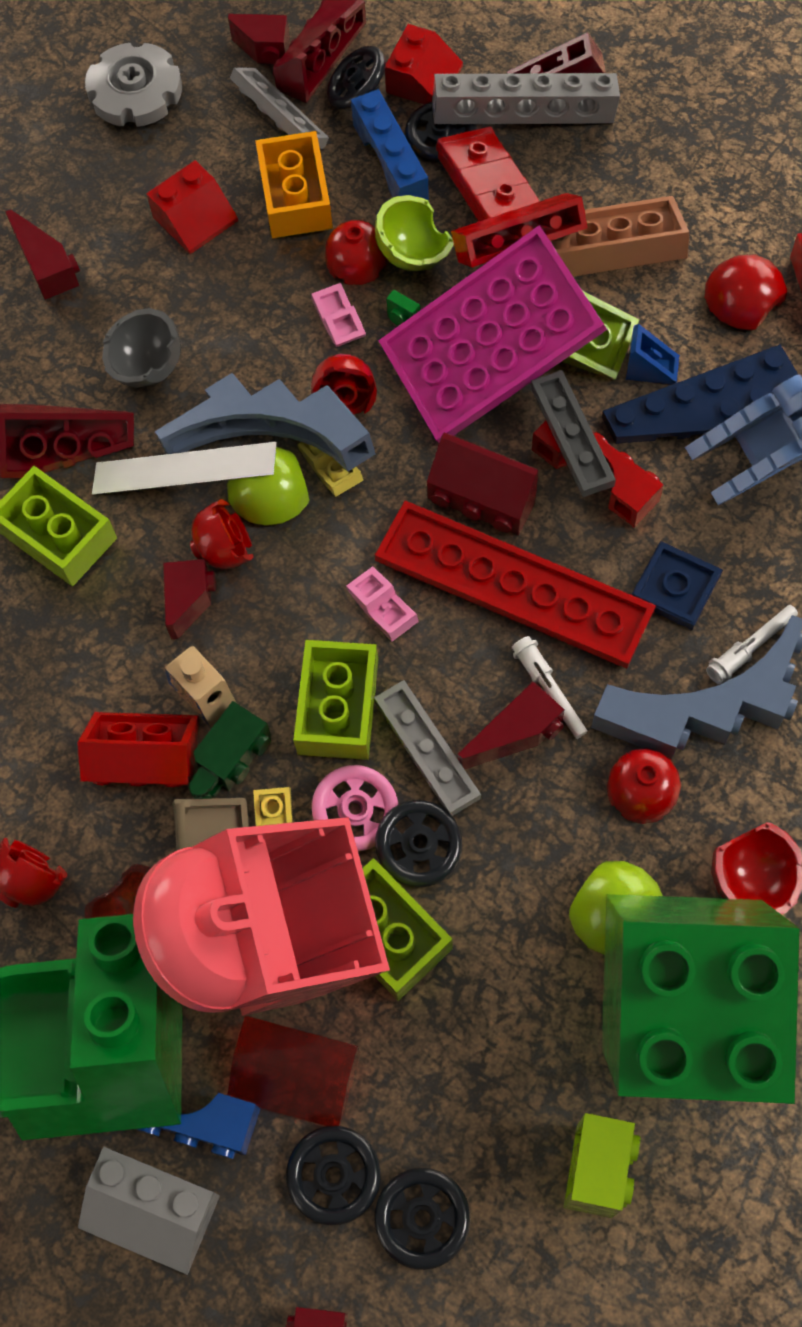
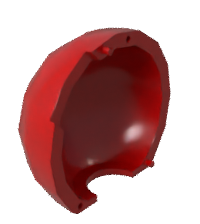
(744, 290)
(760, 867)

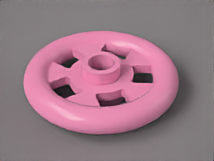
(354, 777)

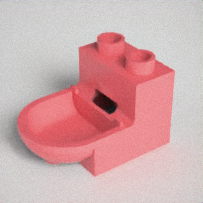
(259, 918)

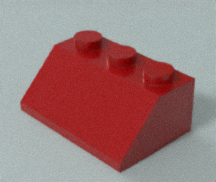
(138, 749)

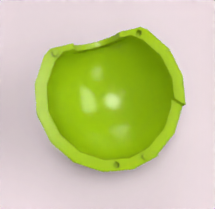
(409, 235)
(271, 497)
(589, 906)

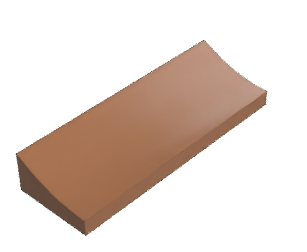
(626, 237)

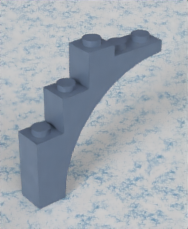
(273, 411)
(714, 712)

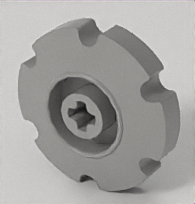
(133, 84)

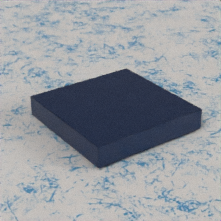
(677, 584)

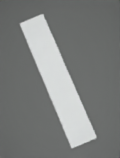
(185, 468)

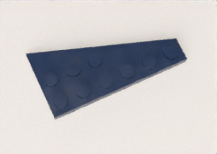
(700, 401)

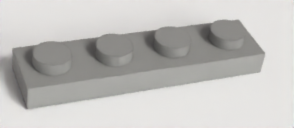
(274, 103)
(427, 748)

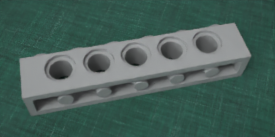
(525, 98)

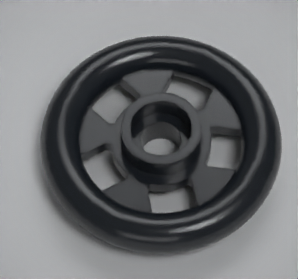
(356, 77)
(417, 138)
(402, 869)
(367, 1178)
(456, 1216)

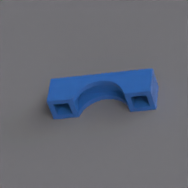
(380, 129)
(222, 1123)

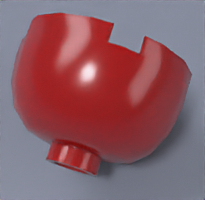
(354, 253)
(348, 379)
(220, 537)
(644, 785)
(26, 875)

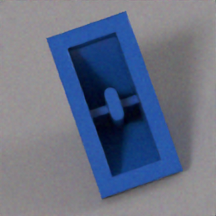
(651, 359)

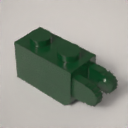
(228, 751)

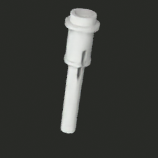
(530, 657)
(721, 669)

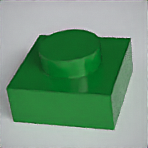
(400, 307)

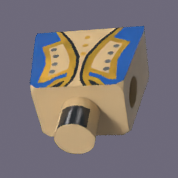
(195, 682)

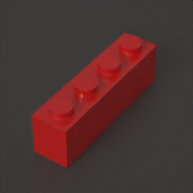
(488, 238)

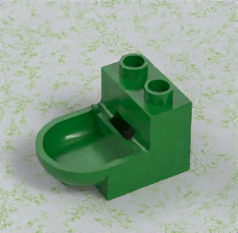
(89, 1040)

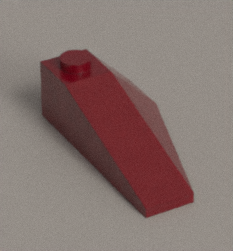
(58, 436)

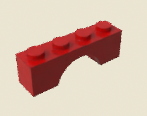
(635, 489)

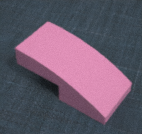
(338, 315)
(382, 604)

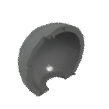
(141, 348)

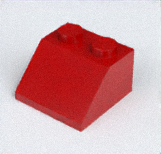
(416, 61)
(191, 207)

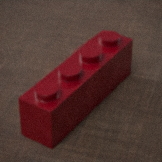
(319, 47)

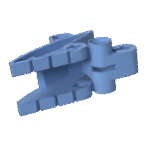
(767, 433)

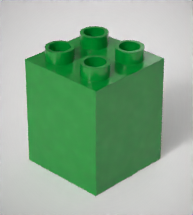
(700, 999)

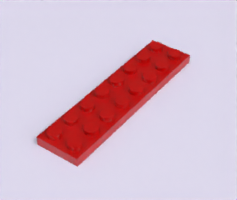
(515, 584)

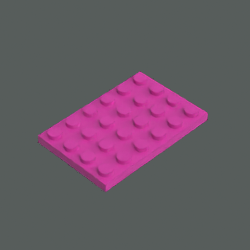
(491, 334)

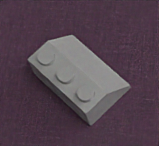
(146, 1210)

